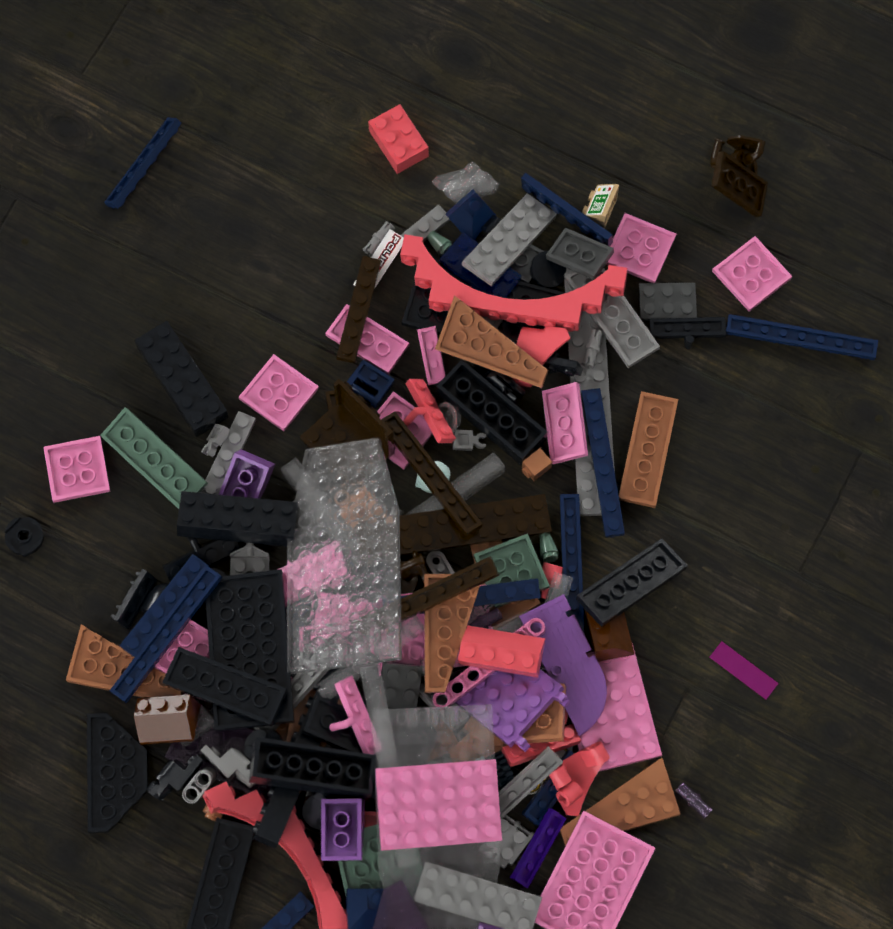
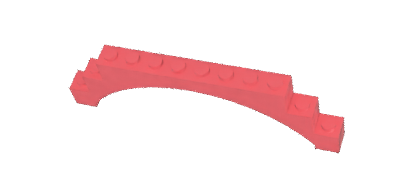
(555, 311)
(294, 842)

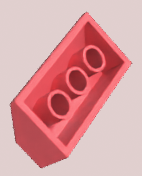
(501, 651)

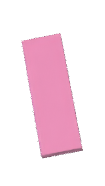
(431, 357)

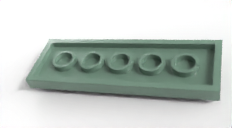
(152, 457)

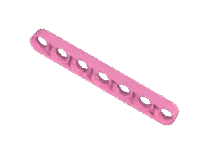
(483, 673)

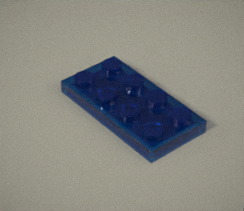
(459, 251)

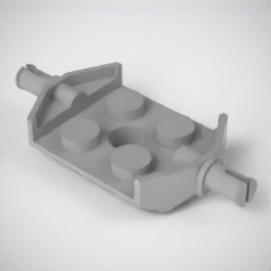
(248, 560)

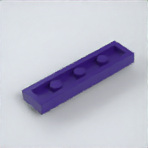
(538, 848)

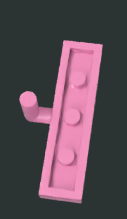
(356, 713)

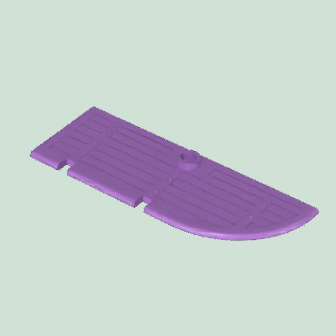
(568, 663)

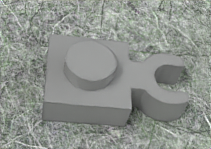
(216, 437)
(466, 440)

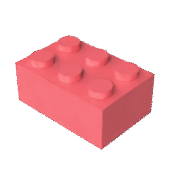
(398, 139)

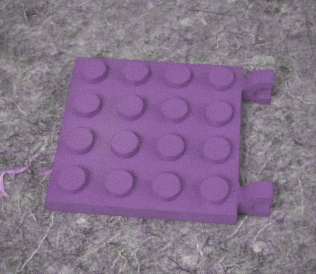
(515, 702)

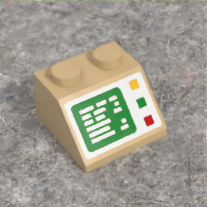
(601, 203)

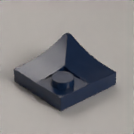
(470, 214)
(362, 907)

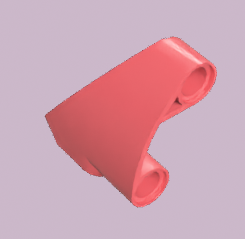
(541, 344)
(576, 776)

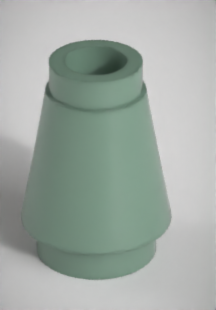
(439, 242)
(548, 549)

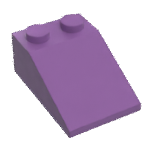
(247, 475)
(342, 829)

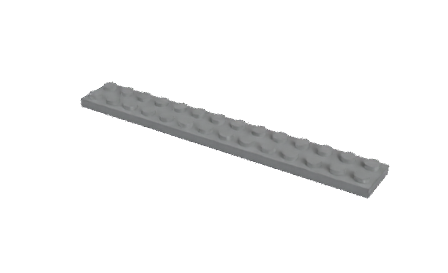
(589, 379)

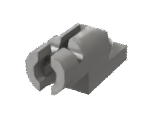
(231, 764)

